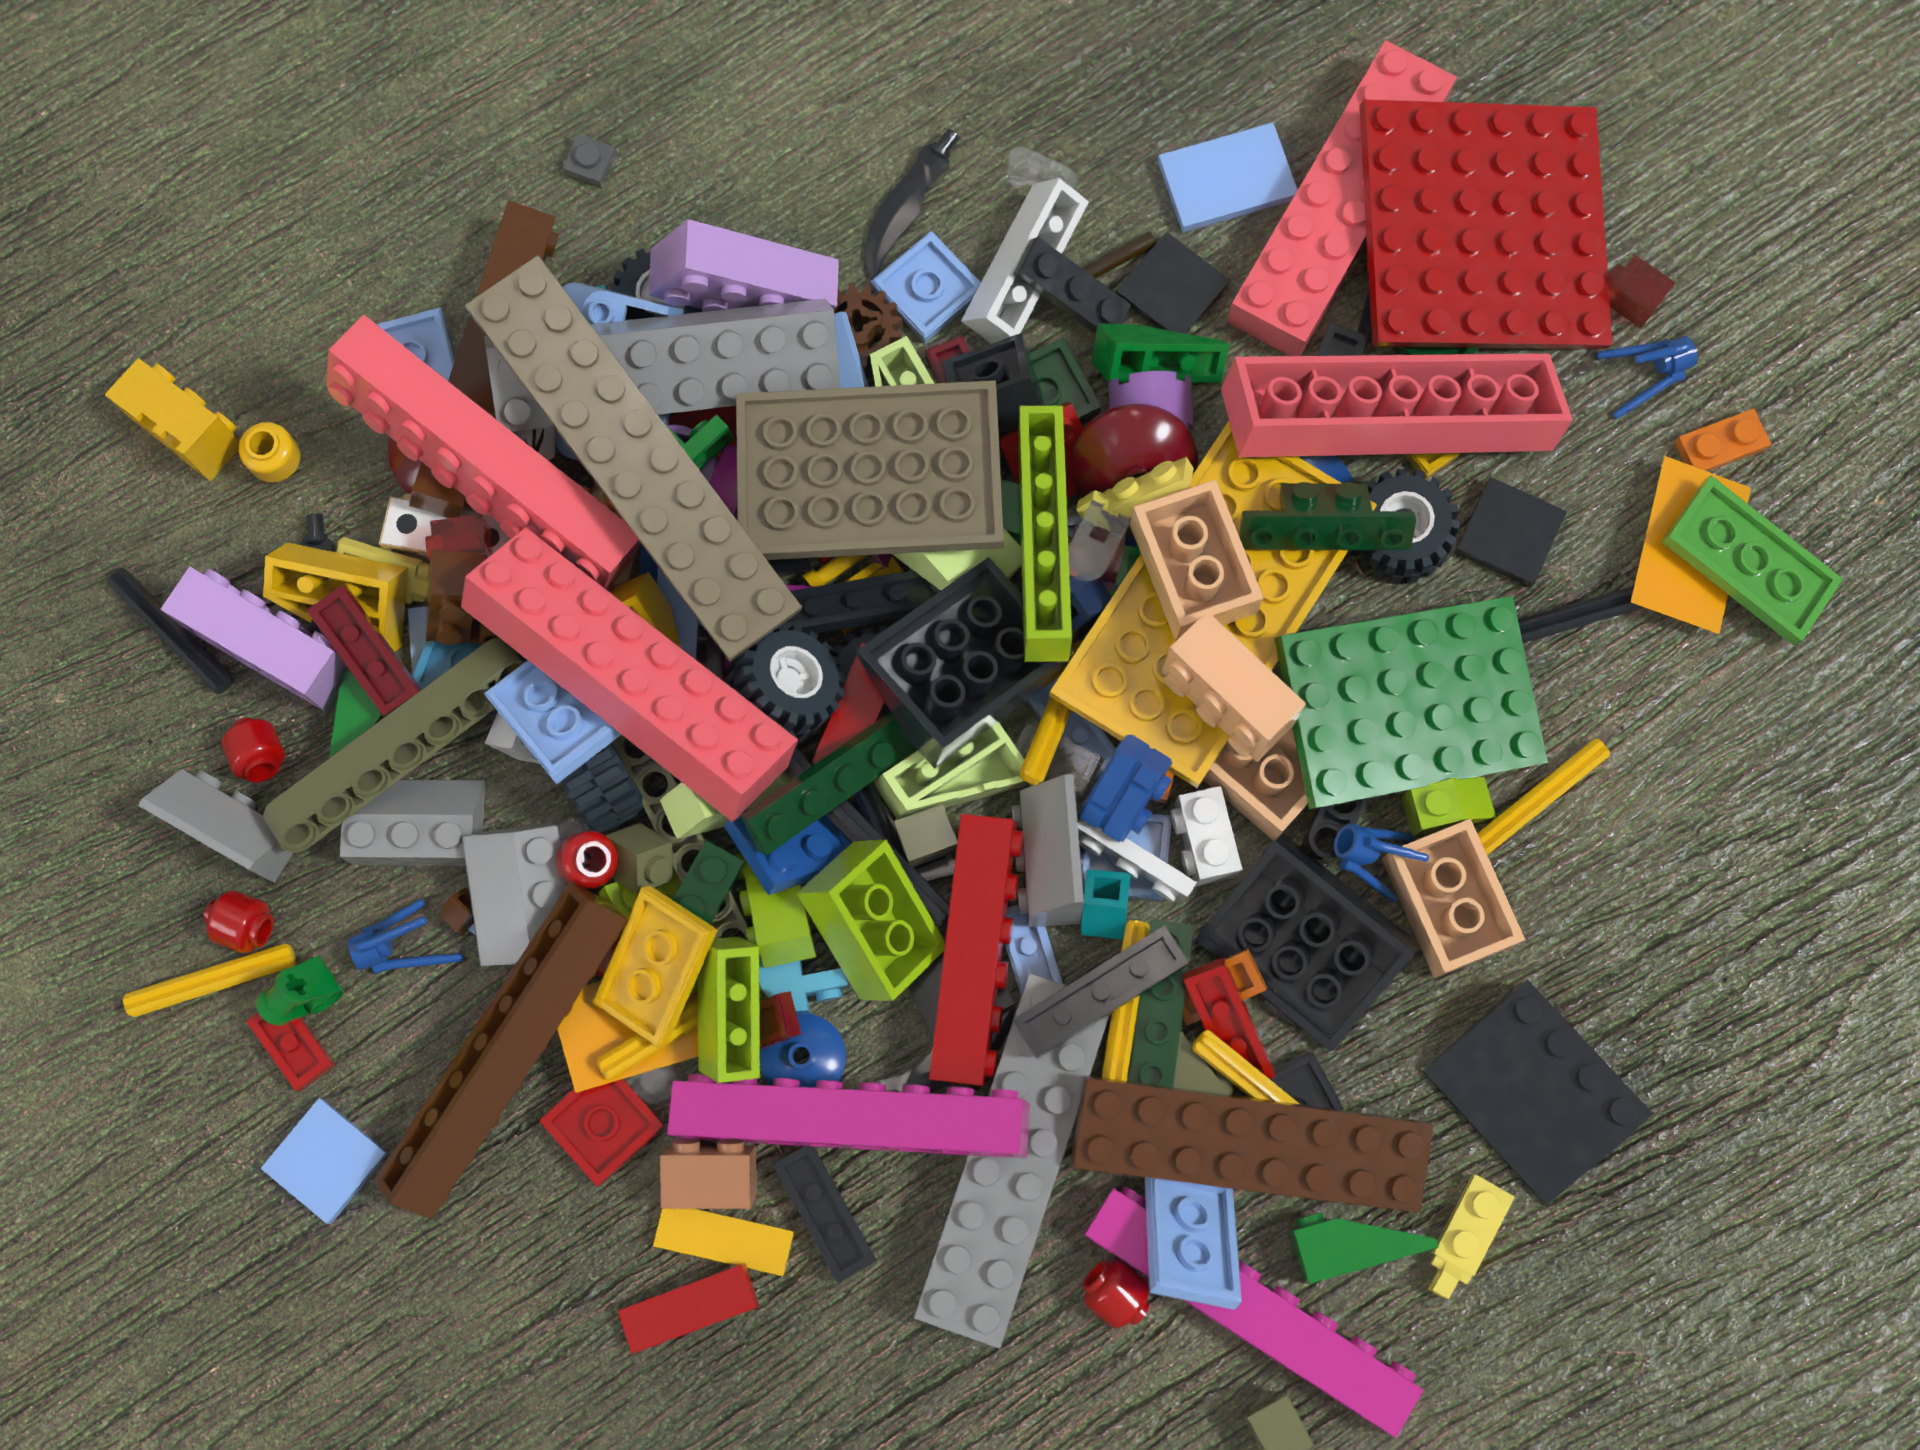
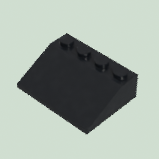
(957, 663)
(1309, 941)
(1537, 1092)

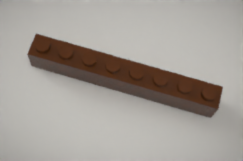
(519, 239)
(500, 1051)

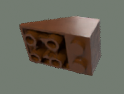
(444, 616)

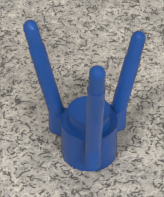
(1667, 356)
(1361, 846)
(375, 944)

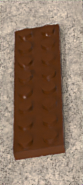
(1251, 1144)

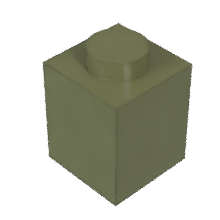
(927, 834)
(642, 857)
(1277, 1425)

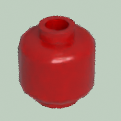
(253, 750)
(600, 863)
(238, 921)
(1116, 1293)

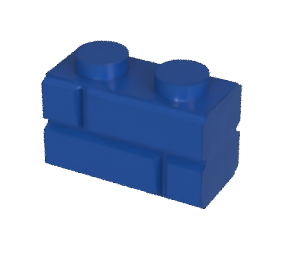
(1126, 788)

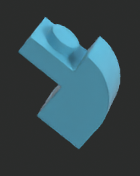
(790, 977)

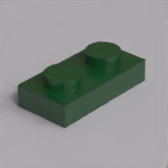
(709, 881)

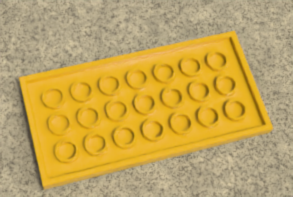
(1119, 665)

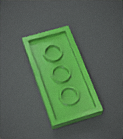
(1752, 560)

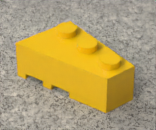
(304, 575)

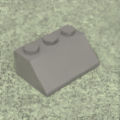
(218, 821)
(415, 824)
(1049, 853)
(511, 887)

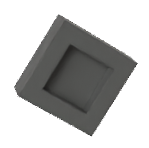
(589, 161)

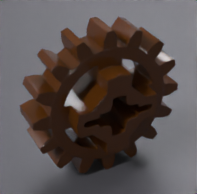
(876, 325)

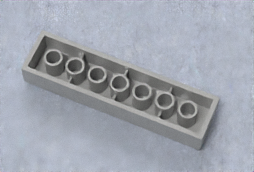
(700, 359)
(1003, 1197)

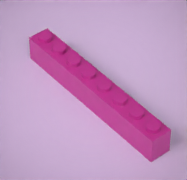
(851, 1118)
(1277, 1326)

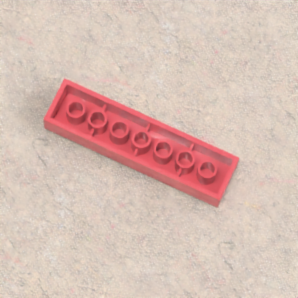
(1326, 217)
(1394, 404)
(474, 452)
(628, 673)

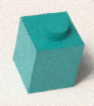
(1105, 904)

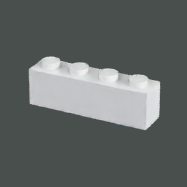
(1002, 299)

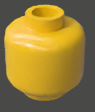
(269, 452)

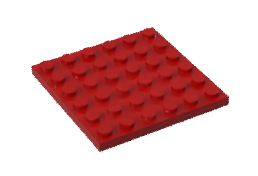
(1484, 225)

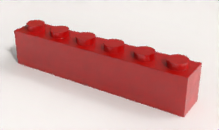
(974, 950)

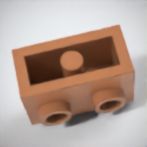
(708, 1175)

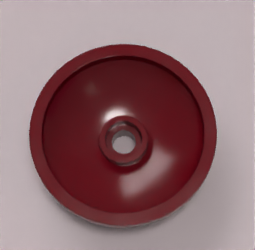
(1126, 443)

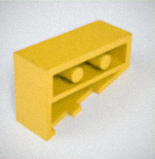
(175, 417)

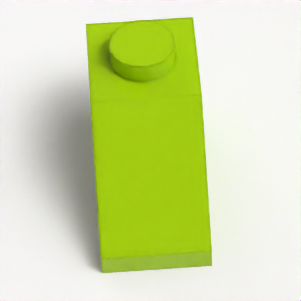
(1447, 804)

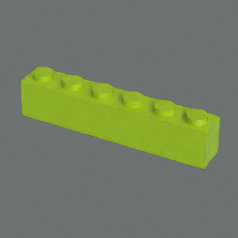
(1044, 534)

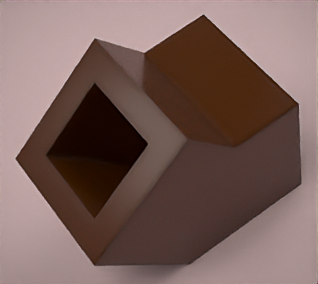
(458, 911)

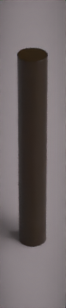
(1120, 255)

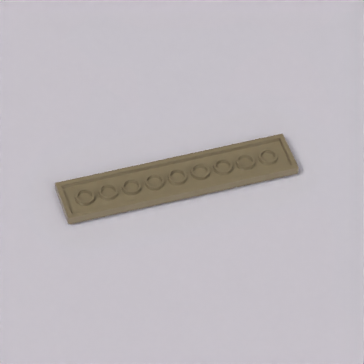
(633, 458)

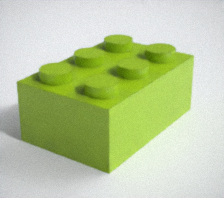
(872, 920)

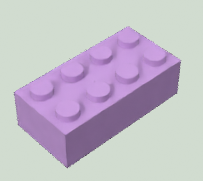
(733, 270)
(257, 636)

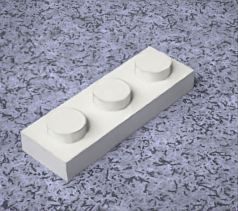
(1133, 859)

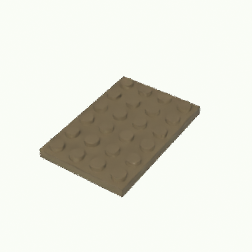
(870, 470)

